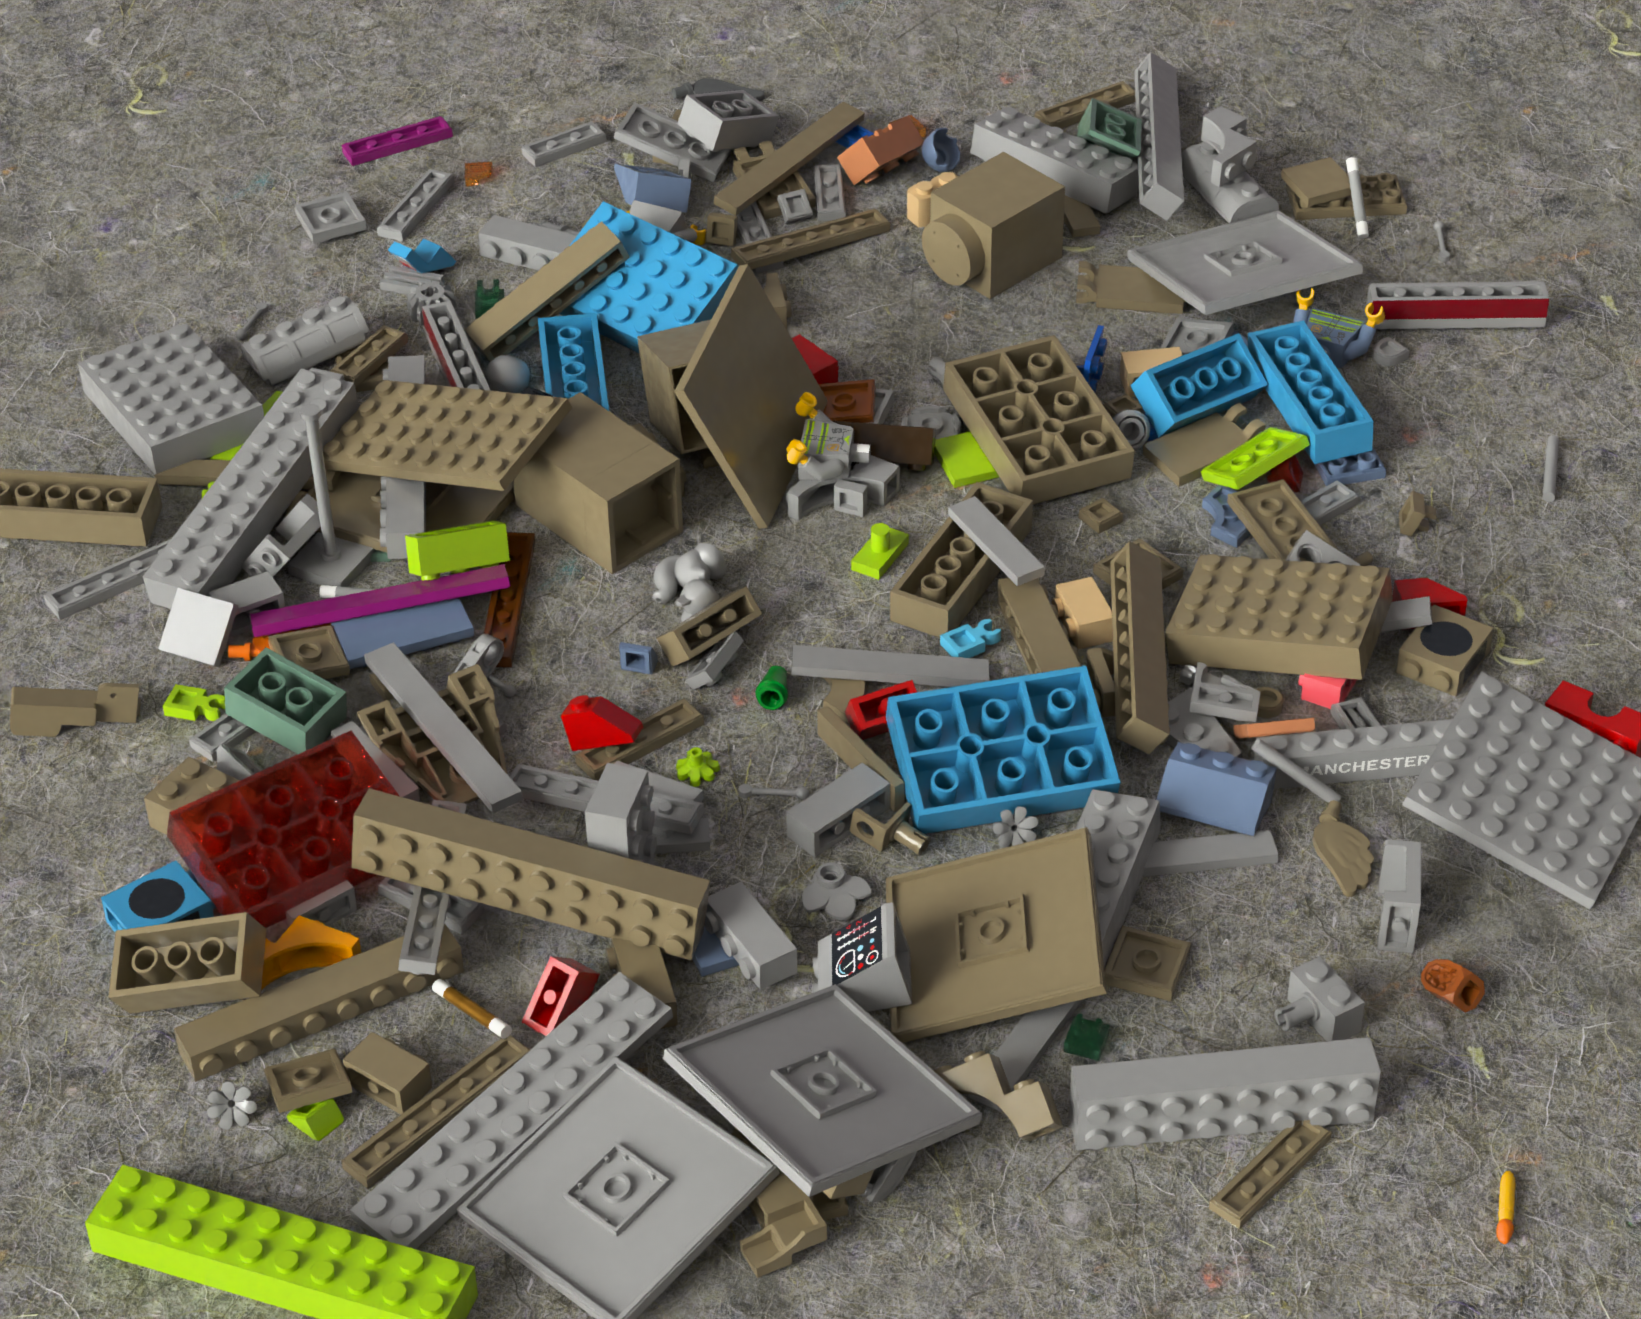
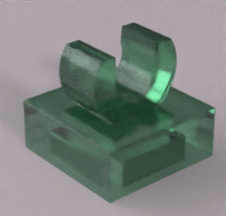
(1086, 1037)

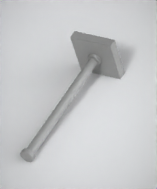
(326, 557)

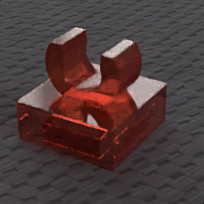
(1289, 471)

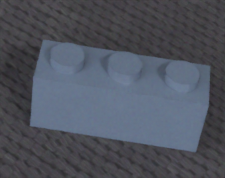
(1216, 788)

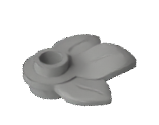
(834, 892)

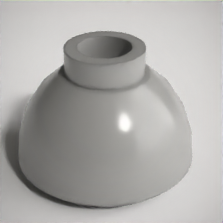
(1133, 426)

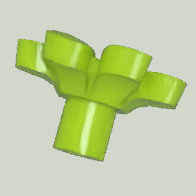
(697, 766)

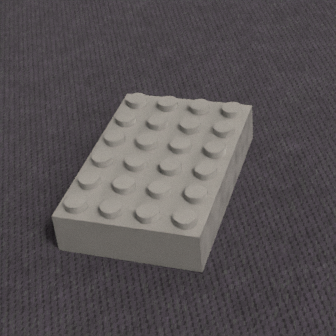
(171, 398)

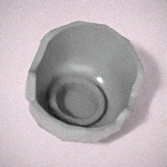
(508, 374)

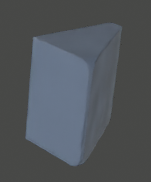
(637, 658)

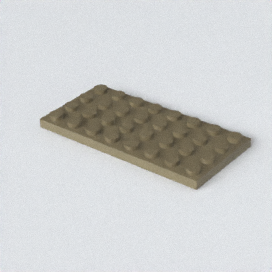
(444, 434)

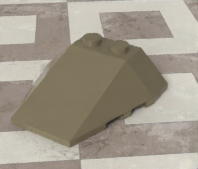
(409, 747)

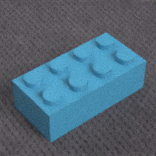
(1198, 384)

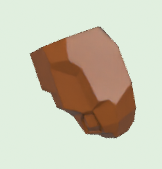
(1453, 984)

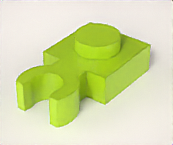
(191, 702)

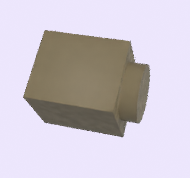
(994, 225)
(663, 362)

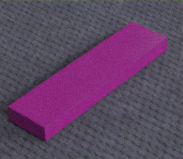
(396, 140)

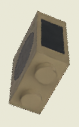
(1446, 651)

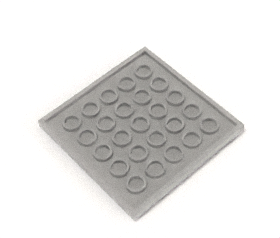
(1532, 789)

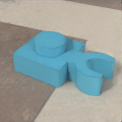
(970, 641)

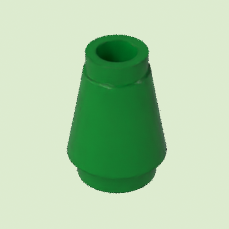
(773, 688)

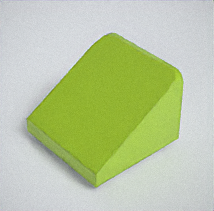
(317, 1119)

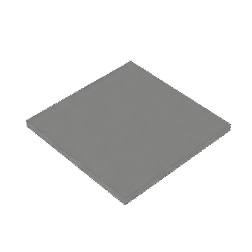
(1243, 262)
(822, 1089)
(617, 1193)

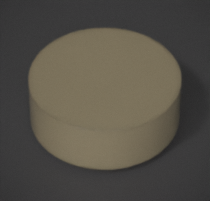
(1270, 702)

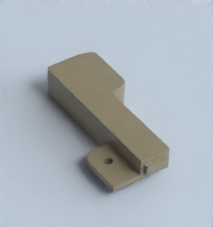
(46, 709)

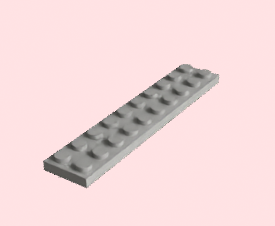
(512, 1109)

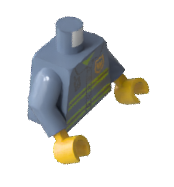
(1339, 335)

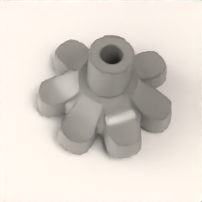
(1015, 827)
(231, 1105)

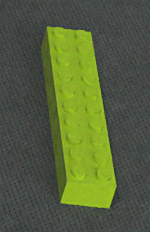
(273, 1253)

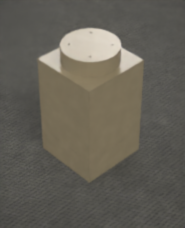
(603, 487)

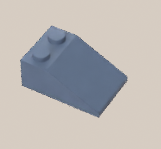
(653, 186)

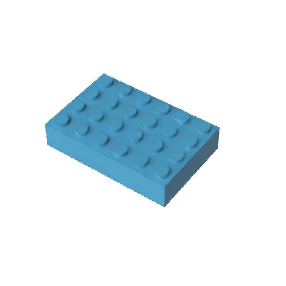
(656, 288)
(999, 748)

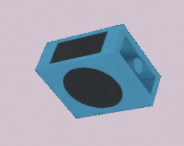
(157, 899)

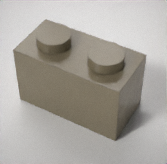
(388, 1073)

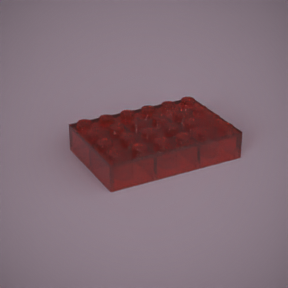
(279, 830)

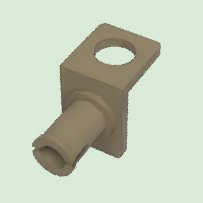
(895, 829)

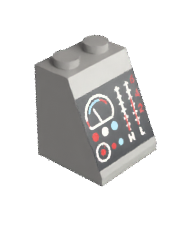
(868, 961)

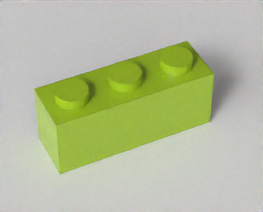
(457, 549)

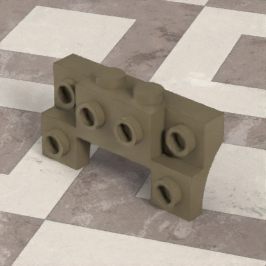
(786, 1220)

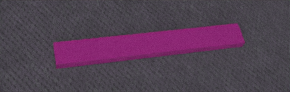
(379, 600)

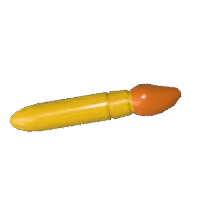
(1506, 1207)

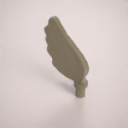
(1343, 850)

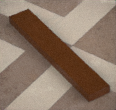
(508, 603)

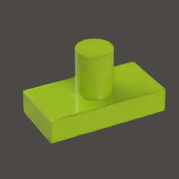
(879, 551)

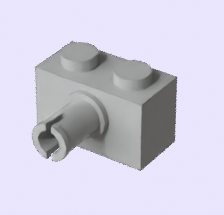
(1323, 1001)

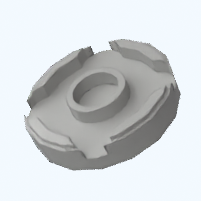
(934, 417)

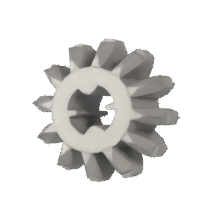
(426, 295)

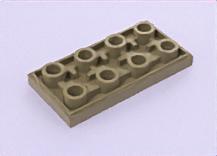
(1380, 195)

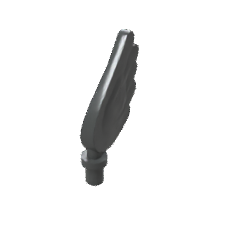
(710, 85)

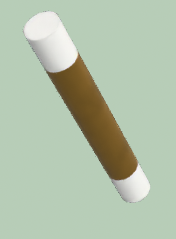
(472, 1008)

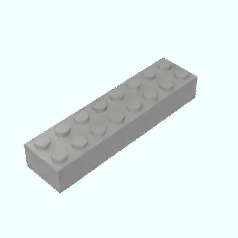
(1223, 1093)

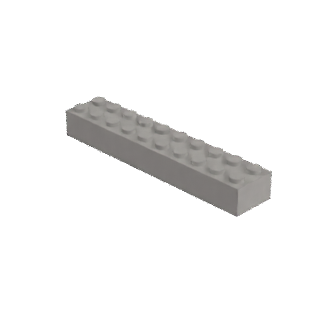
(250, 491)

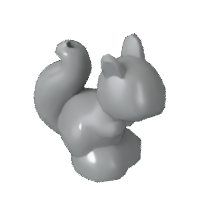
(692, 573)

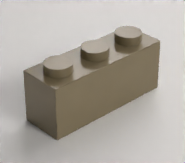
(709, 626)
(645, 968)

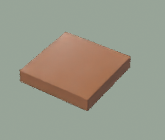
(1274, 728)

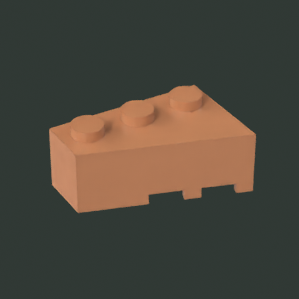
(881, 151)

